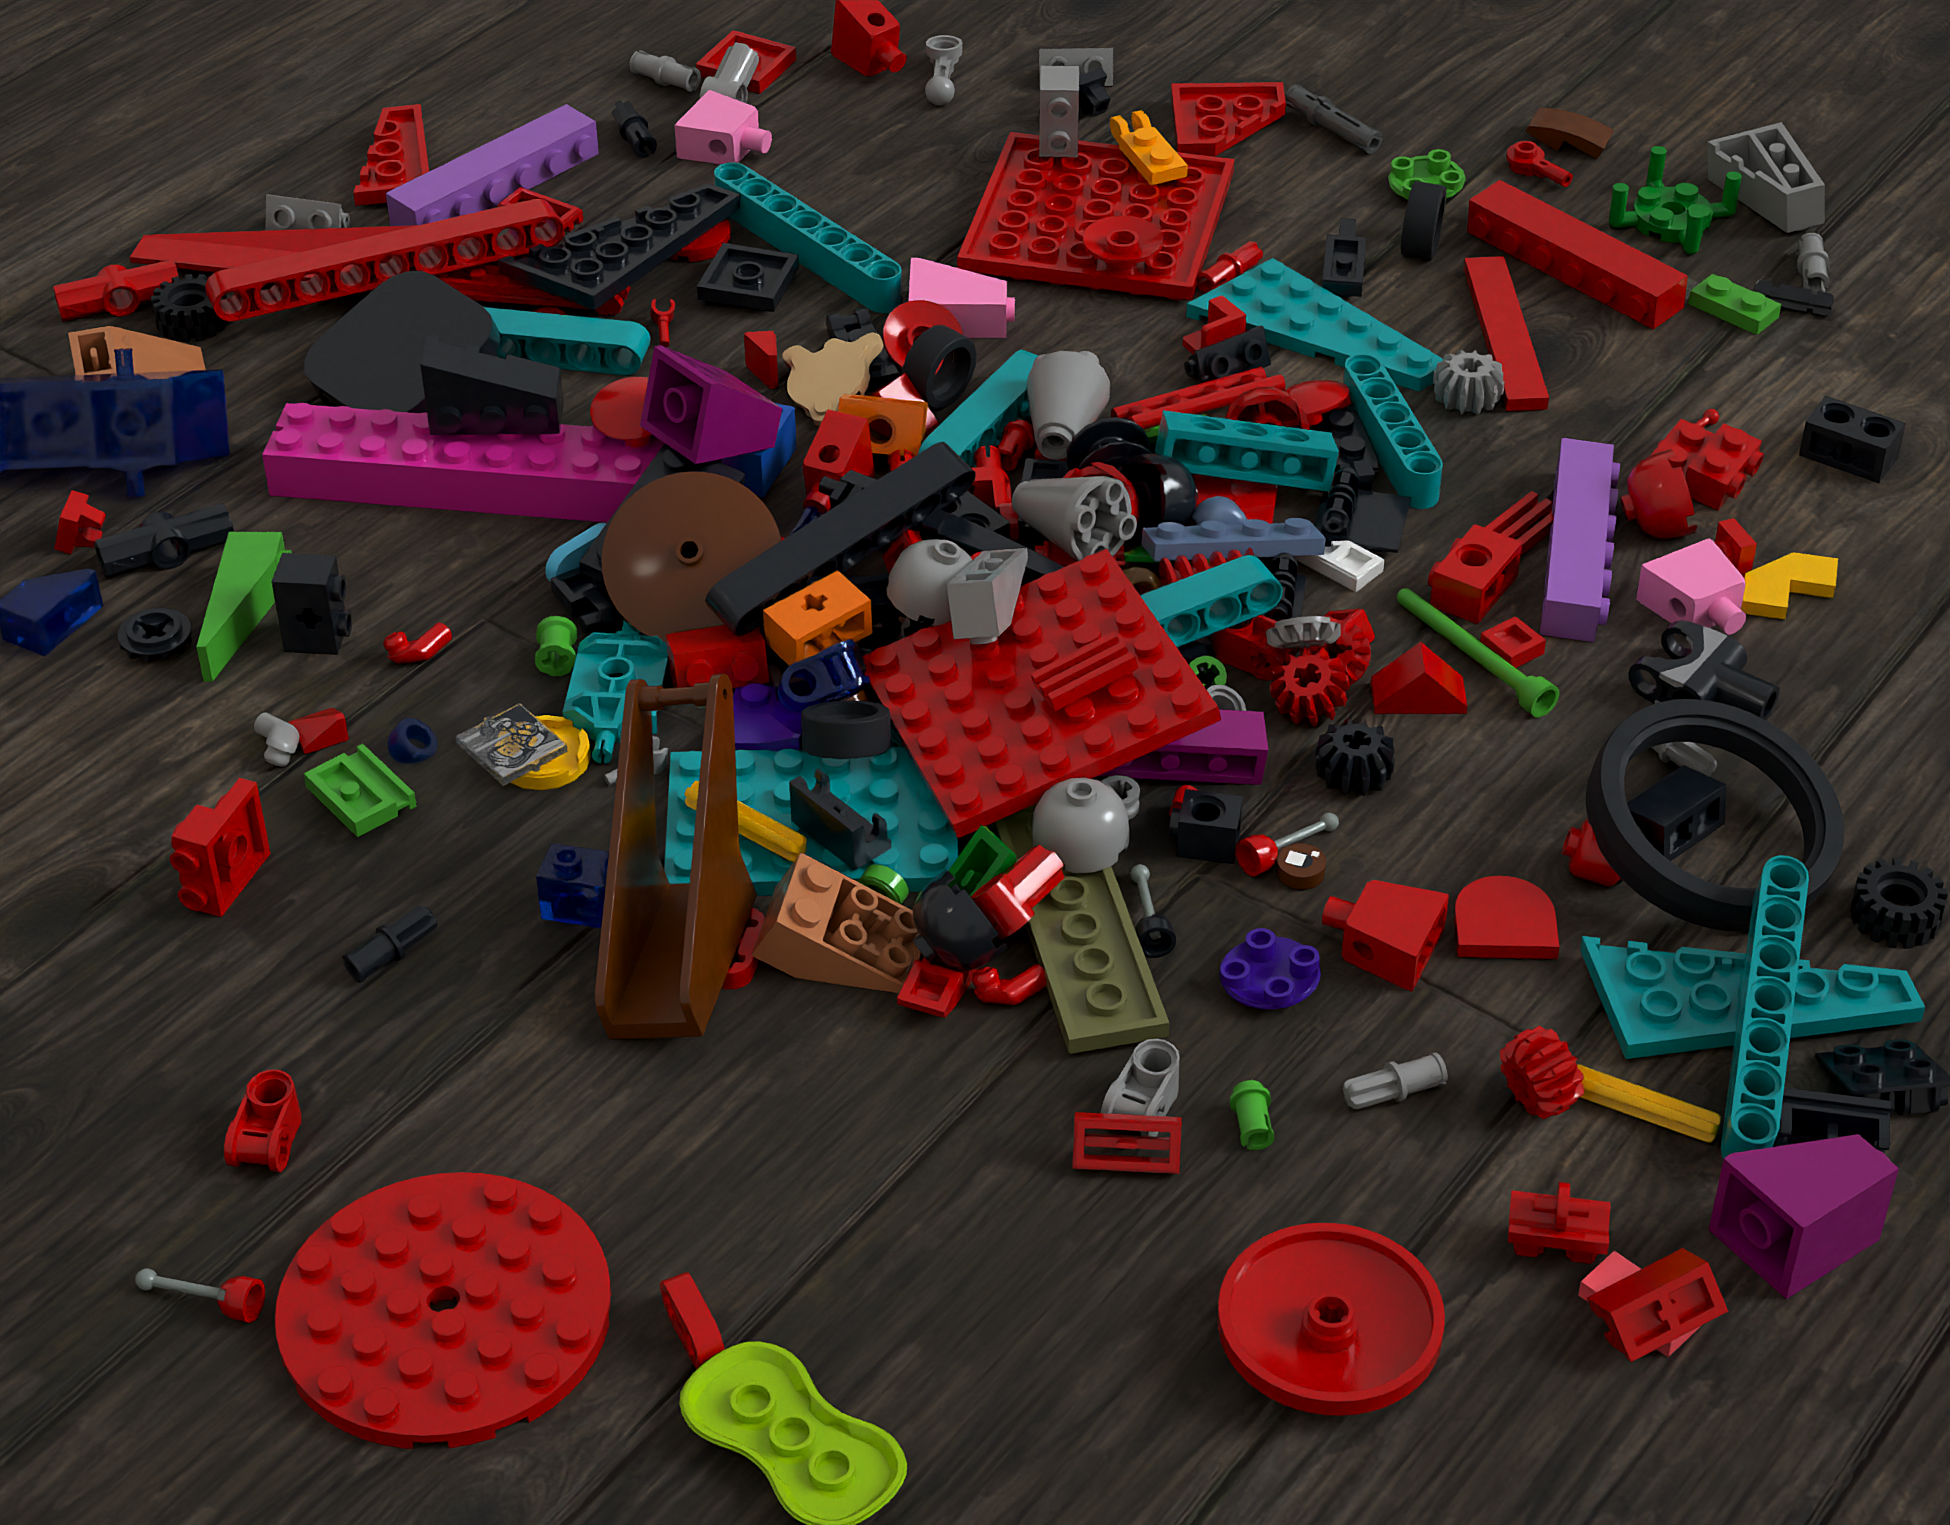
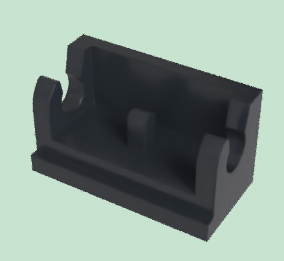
(1680, 810)
(835, 823)
(1822, 1116)

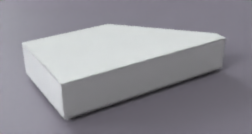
(1346, 564)

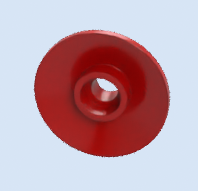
(1122, 239)
(909, 322)

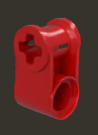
(1247, 647)
(264, 1122)

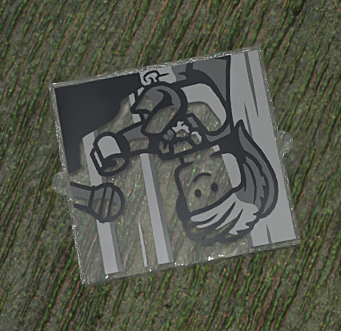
(511, 744)

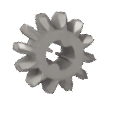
(1468, 382)

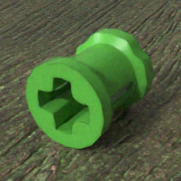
(556, 639)

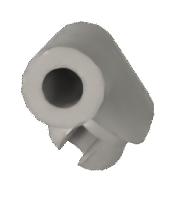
(281, 738)

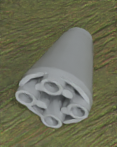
(1063, 397)
(1077, 513)

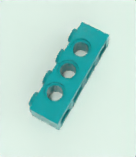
(1249, 450)

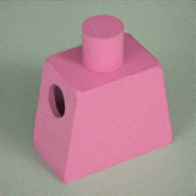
(720, 131)
(1694, 587)

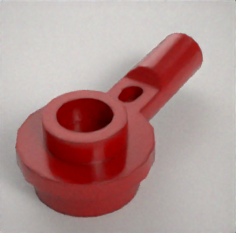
(1529, 160)

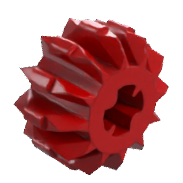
(1309, 686)
(1541, 1072)

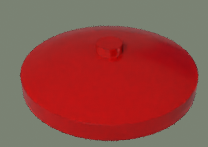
(1330, 1319)

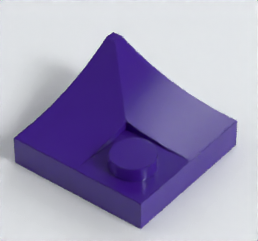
(763, 721)

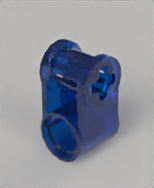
(831, 674)

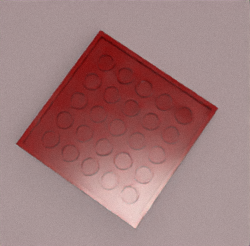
(1040, 207)
(989, 734)

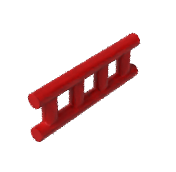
(1197, 398)

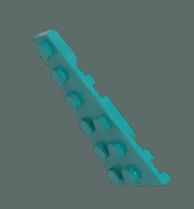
(1313, 320)
(1693, 997)

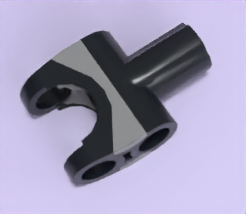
(1704, 672)

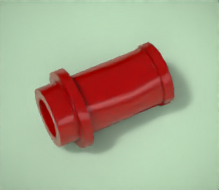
(1016, 439)

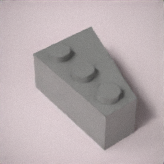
(1774, 173)

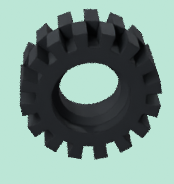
(185, 309)
(1896, 922)

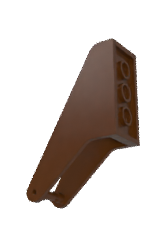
(663, 941)

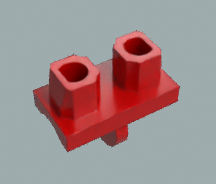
(1558, 1223)

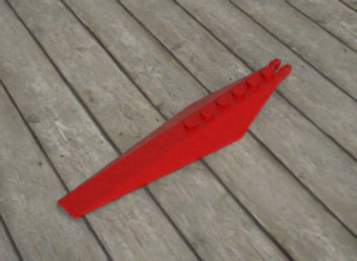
(232, 249)

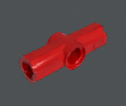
(98, 296)

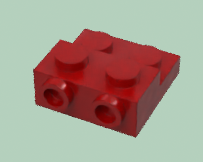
(1711, 462)
(220, 849)

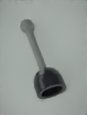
(1153, 923)

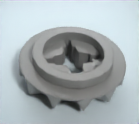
(1303, 631)

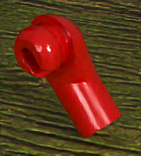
(417, 650)
(1008, 991)

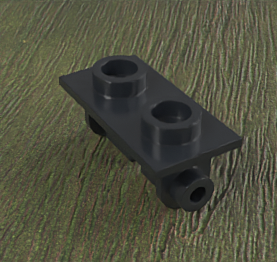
(1230, 356)

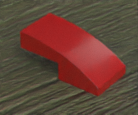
(933, 987)

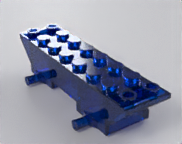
(113, 420)

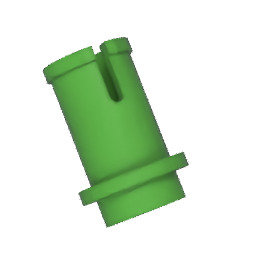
(1251, 1104)

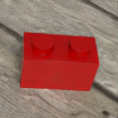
(716, 650)

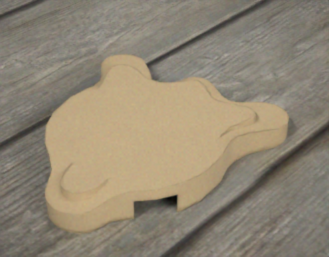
(824, 376)

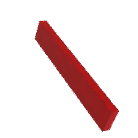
(1506, 333)

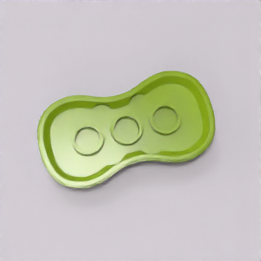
(815, 1457)

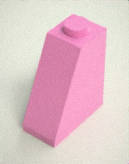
(973, 298)

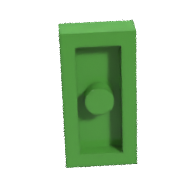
(1734, 304)

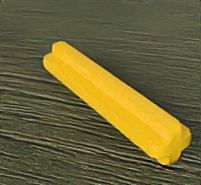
(760, 828)
(1650, 1105)

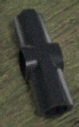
(163, 540)

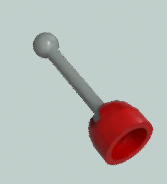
(1259, 852)
(237, 1298)

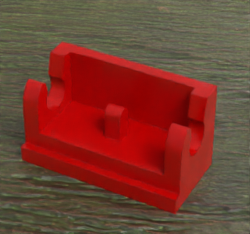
(1658, 1303)

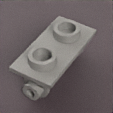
(1086, 58)
(298, 213)

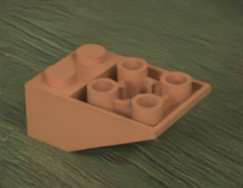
(95, 352)
(836, 930)

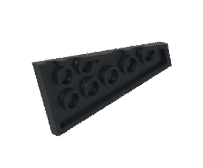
(614, 254)

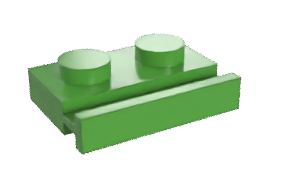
(359, 790)

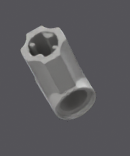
(733, 73)

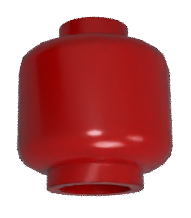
(1586, 858)

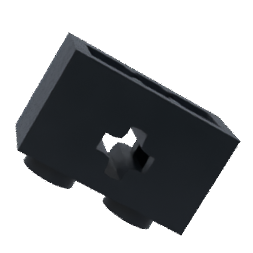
(311, 603)

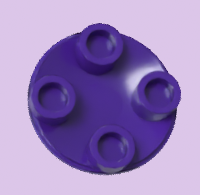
(1270, 971)

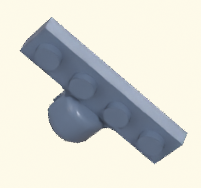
(1225, 527)

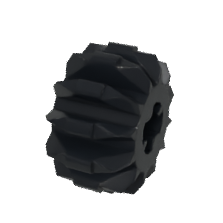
(1355, 757)

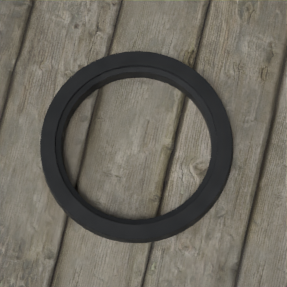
(1738, 733)

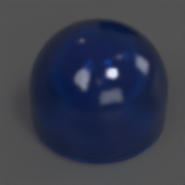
(403, 750)

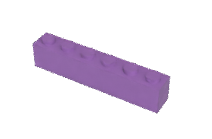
(496, 169)
(1577, 541)

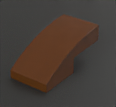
(1557, 125)

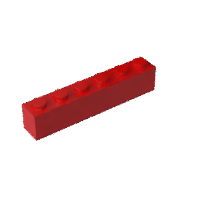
(1577, 254)

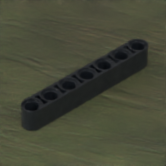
(842, 536)

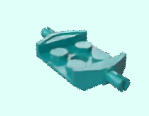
(596, 698)

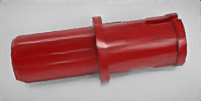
(1229, 266)

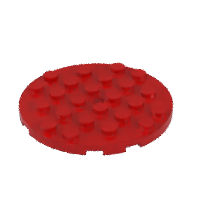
(397, 1373)

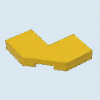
(1769, 585)

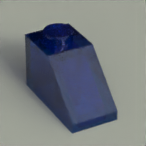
(49, 609)

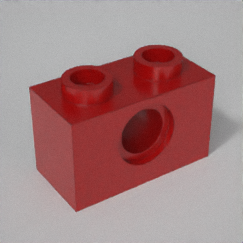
(1474, 573)

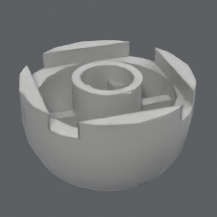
(921, 579)
(1081, 824)

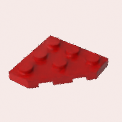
(1219, 115)

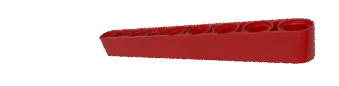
(369, 251)

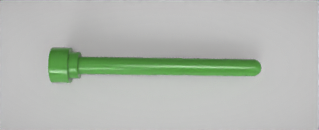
(1534, 693)

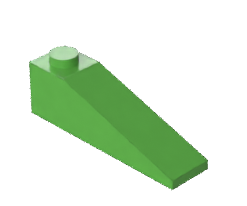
(238, 597)

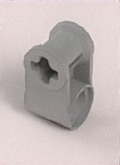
(1146, 1083)

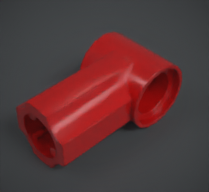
(1011, 895)

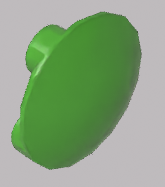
(1433, 169)

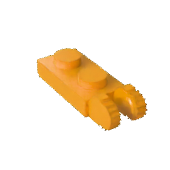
(1147, 149)

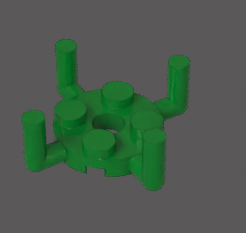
(1672, 211)

